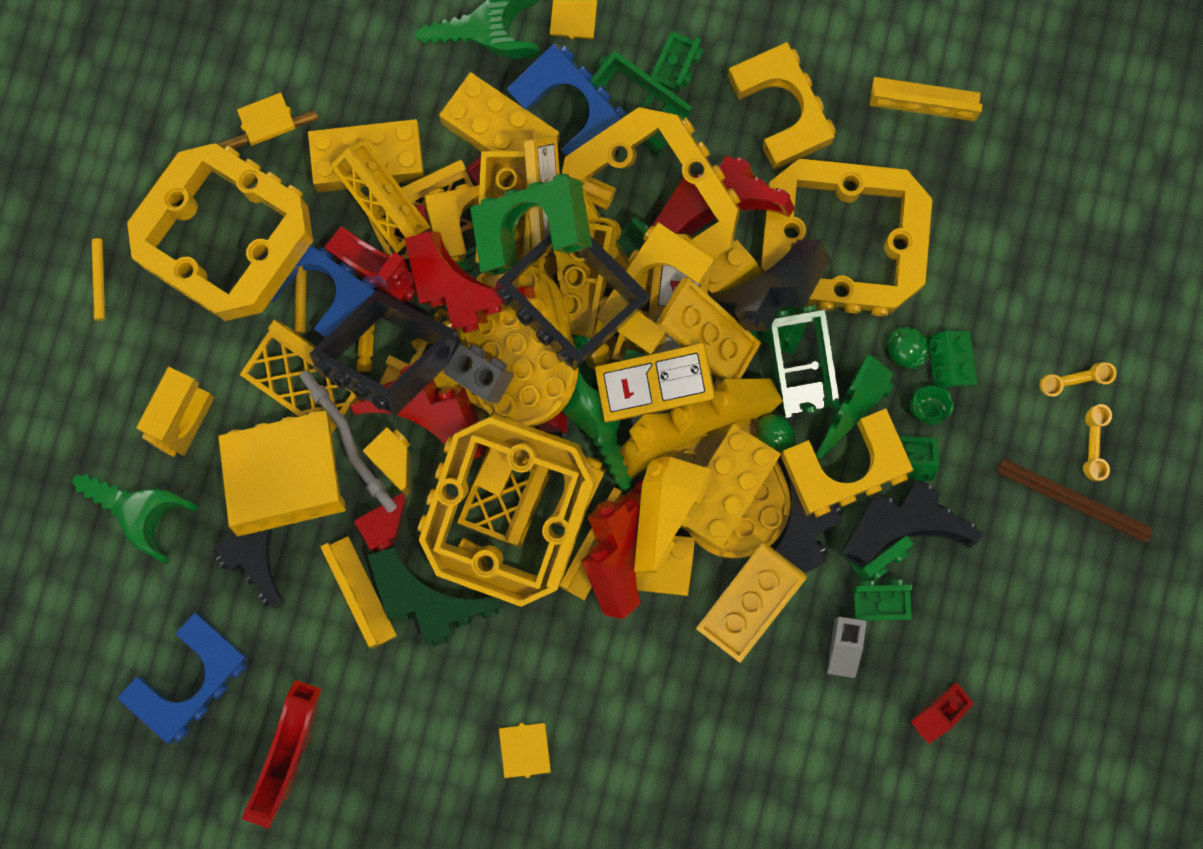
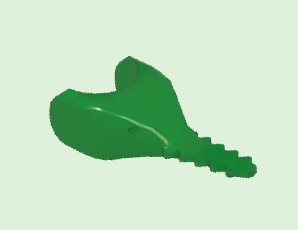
(487, 27)
(587, 412)
(136, 510)

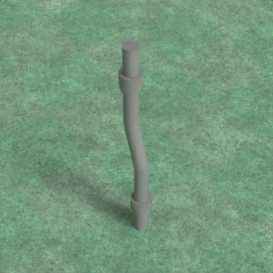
(375, 486)

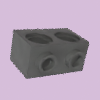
(477, 376)

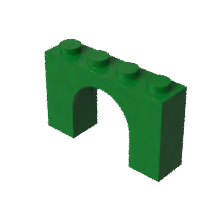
(497, 219)

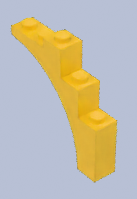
(661, 433)

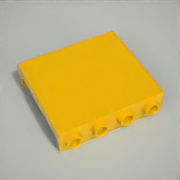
(280, 473)

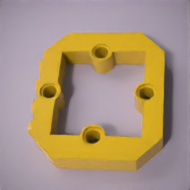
(631, 132)
(870, 180)
(262, 277)
(466, 567)

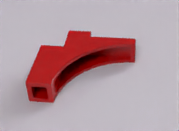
(689, 211)
(382, 270)
(443, 282)
(437, 411)
(613, 561)
(284, 755)

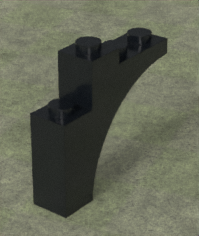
(783, 285)
(914, 516)
(798, 539)
(252, 554)

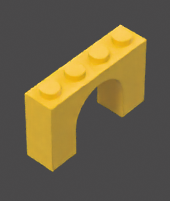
(781, 69)
(444, 214)
(660, 249)
(174, 413)
(497, 472)
(820, 492)

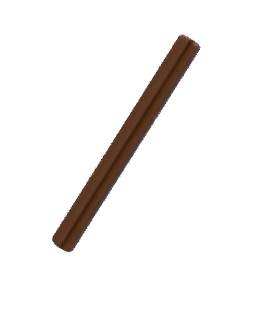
(1074, 500)

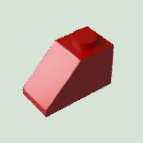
(381, 527)
(942, 713)

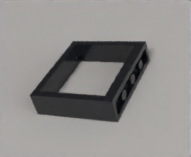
(545, 331)
(409, 384)

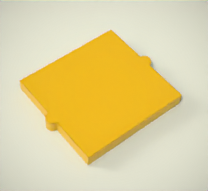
(573, 18)
(266, 119)
(524, 750)

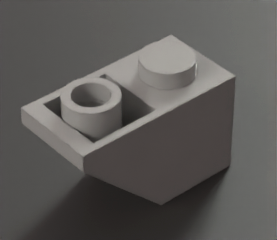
(846, 646)

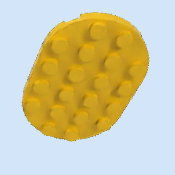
(540, 380)
(767, 511)

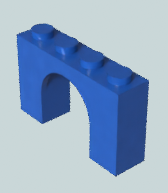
(557, 69)
(349, 290)
(221, 663)

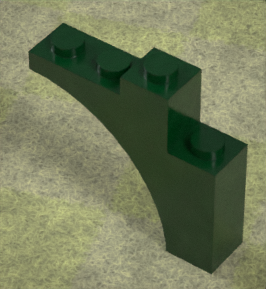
(434, 611)

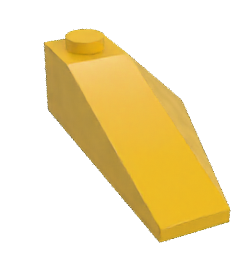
(582, 285)
(666, 499)

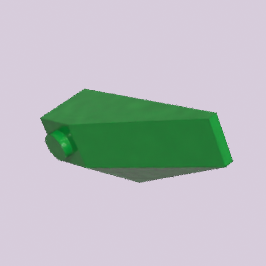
(864, 392)

